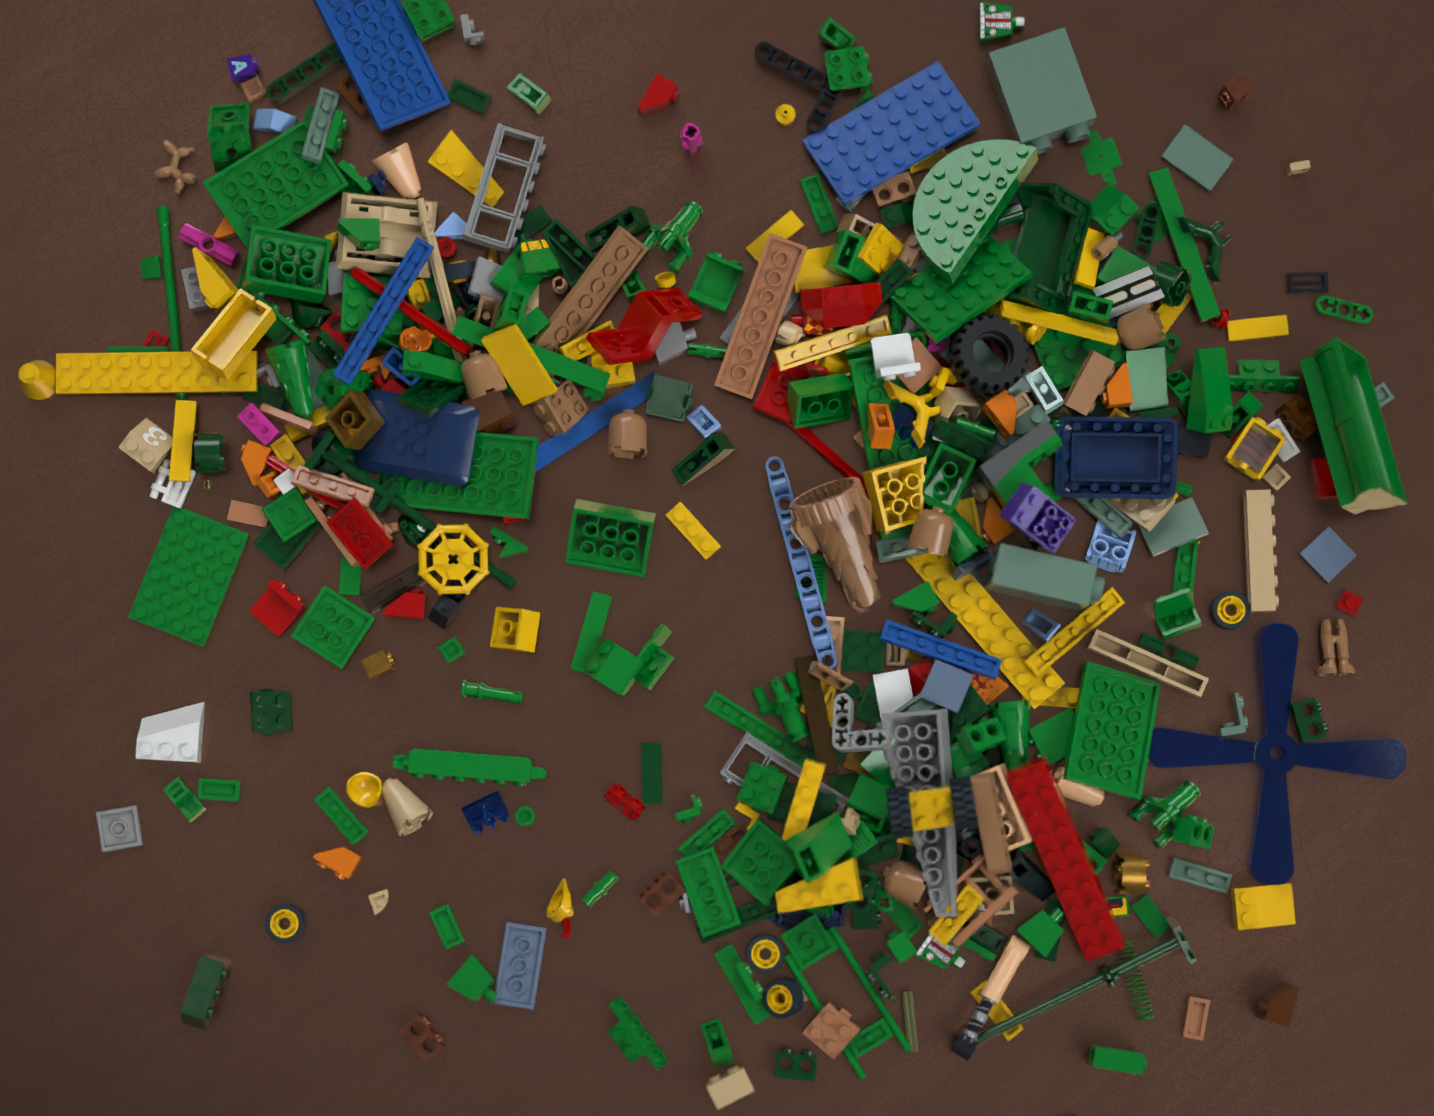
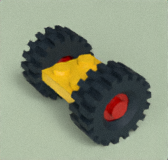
(931, 808)

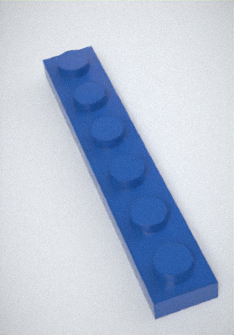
(940, 649)

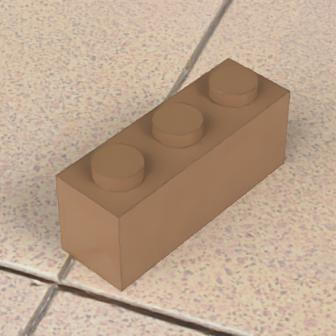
(1089, 383)

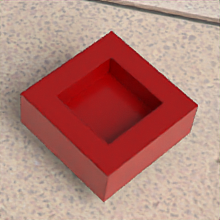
(1349, 603)

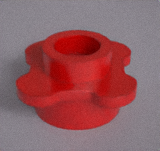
(1222, 320)

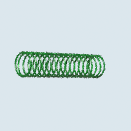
(1138, 984)

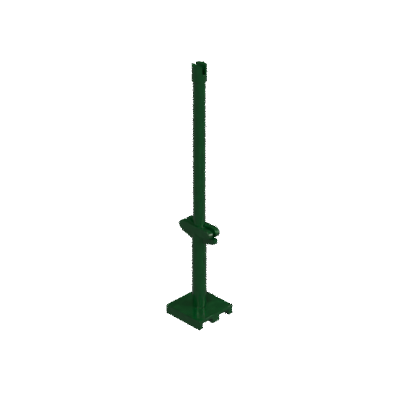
(386, 495)
(1107, 975)

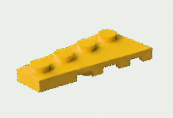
(463, 168)

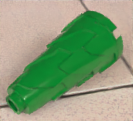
(293, 374)
(964, 541)
(1015, 722)

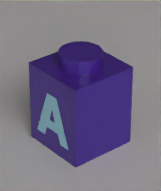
(243, 67)

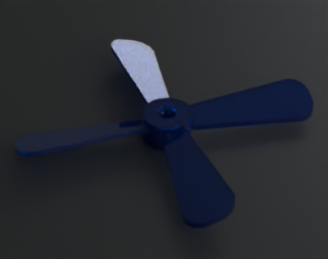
(1272, 843)

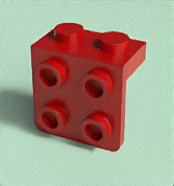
(277, 607)

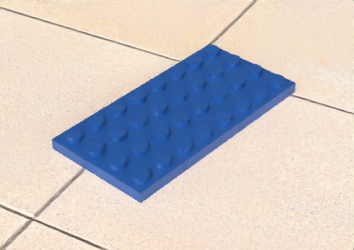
(384, 59)
(891, 133)

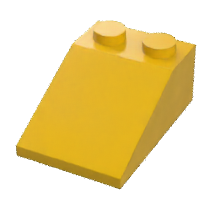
(213, 281)
(1262, 906)

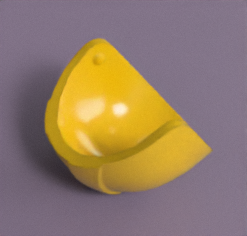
(364, 789)

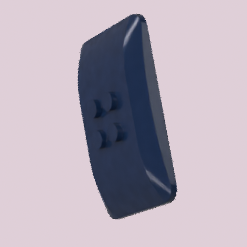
(419, 445)
(1117, 457)

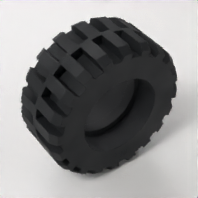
(1006, 338)

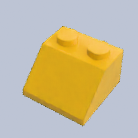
(620, 375)
(515, 629)

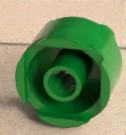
(332, 389)

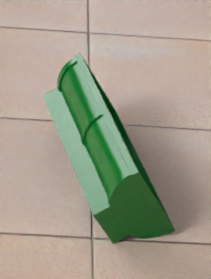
(1352, 428)

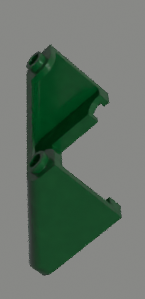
(1050, 244)

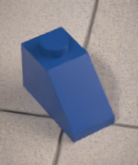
(393, 362)

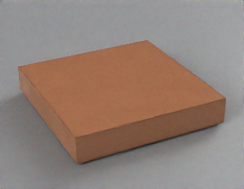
(928, 365)

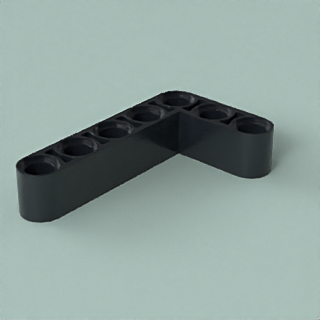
(803, 80)

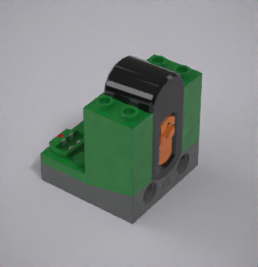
(1014, 465)

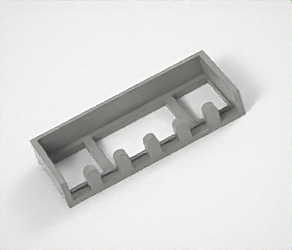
(522, 203)
(779, 758)

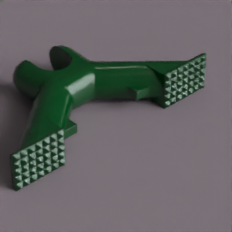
(1216, 243)

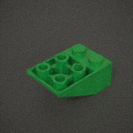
(844, 258)
(818, 847)

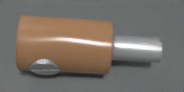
(1106, 246)

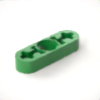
(1356, 318)

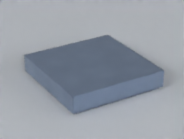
(1327, 554)
(946, 686)

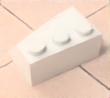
(172, 735)

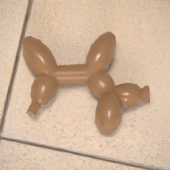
(164, 172)

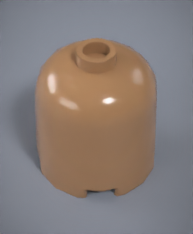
(1140, 328)
(481, 374)
(627, 435)
(932, 531)
(905, 883)

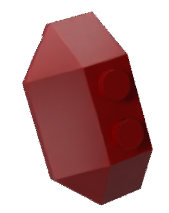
(842, 304)

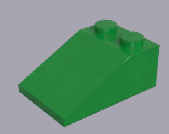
(948, 477)

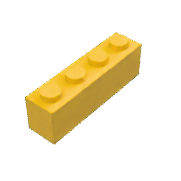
(804, 798)

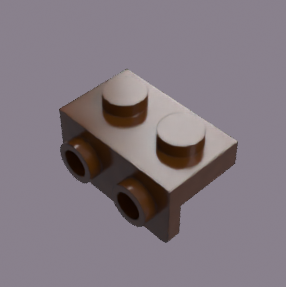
(1298, 417)

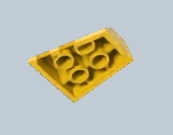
(896, 493)

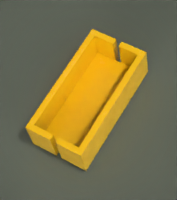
(233, 334)

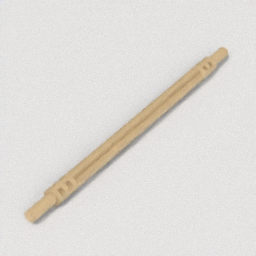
(439, 275)

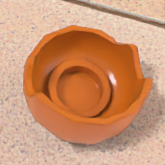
(415, 339)

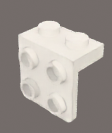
(894, 356)

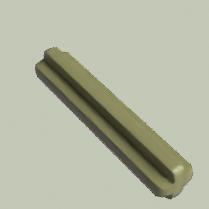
(909, 1019)

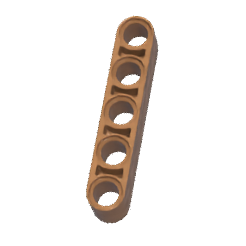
(991, 824)

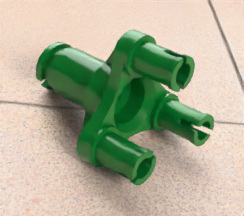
(675, 234)
(784, 705)
(1166, 811)

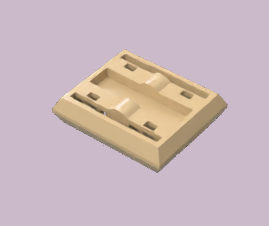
(396, 232)

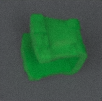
(967, 766)

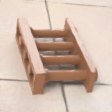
(317, 508)
(991, 907)

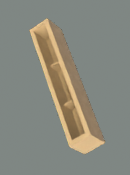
(1259, 550)
(1147, 663)

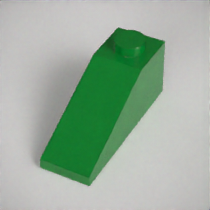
(430, 366)

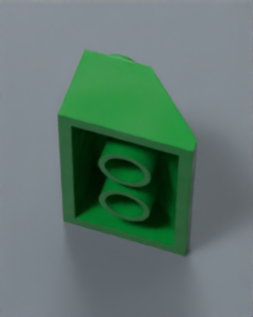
(820, 400)

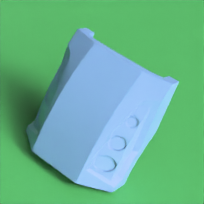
(1108, 550)

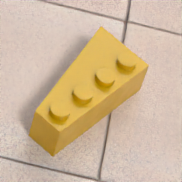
(837, 886)

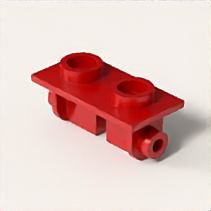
(618, 795)

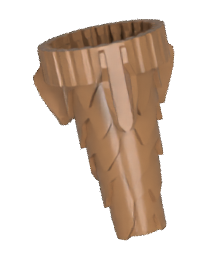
(838, 523)

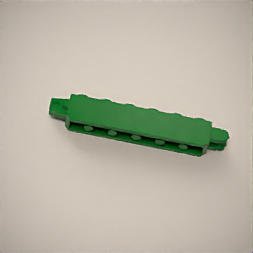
(469, 765)

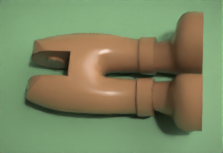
(1327, 643)

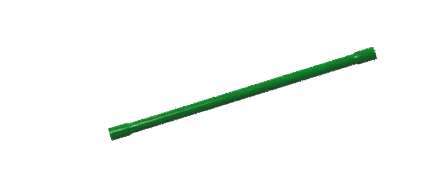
(163, 223)

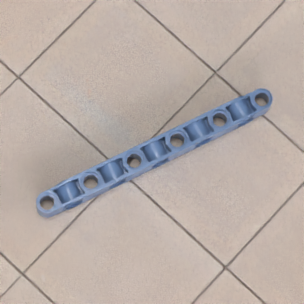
(801, 566)

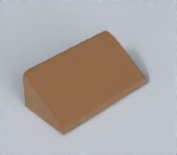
(829, 676)

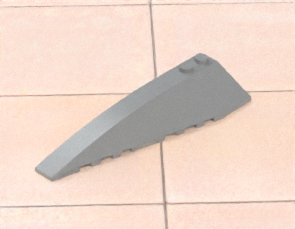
(924, 763)

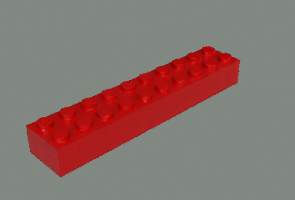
(1066, 858)

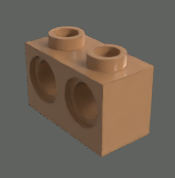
(891, 188)

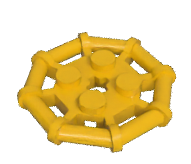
(453, 571)

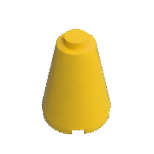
(37, 380)

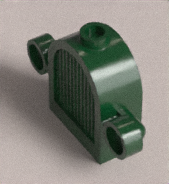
(868, 708)

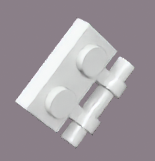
(175, 492)

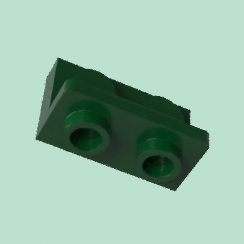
(327, 350)
(883, 850)

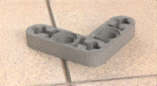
(852, 736)

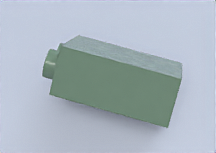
(1042, 90)
(1043, 578)

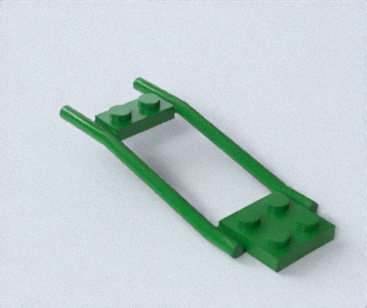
(812, 942)

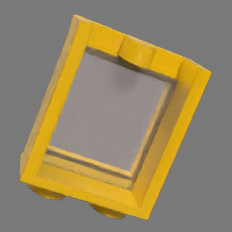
(1255, 448)

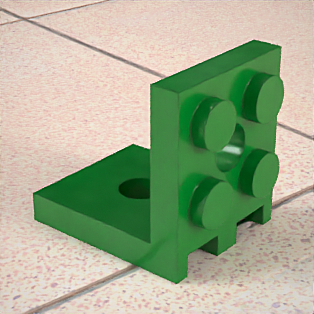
(228, 129)

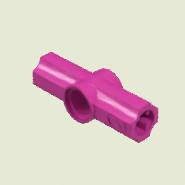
(690, 138)
(198, 239)

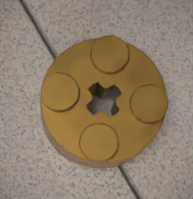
(1130, 873)

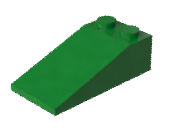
(1210, 392)

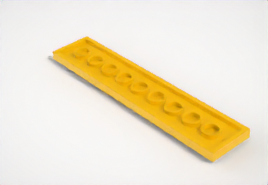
(148, 374)
(987, 626)

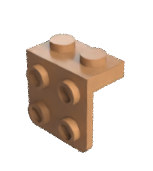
(560, 410)

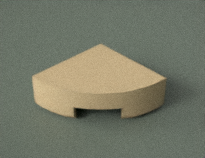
(379, 900)

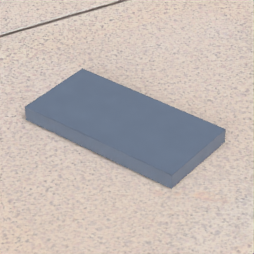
(520, 965)

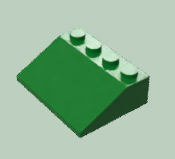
(286, 264)
(610, 538)

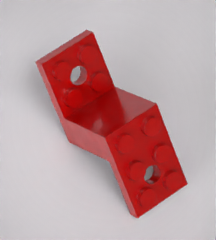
(643, 326)

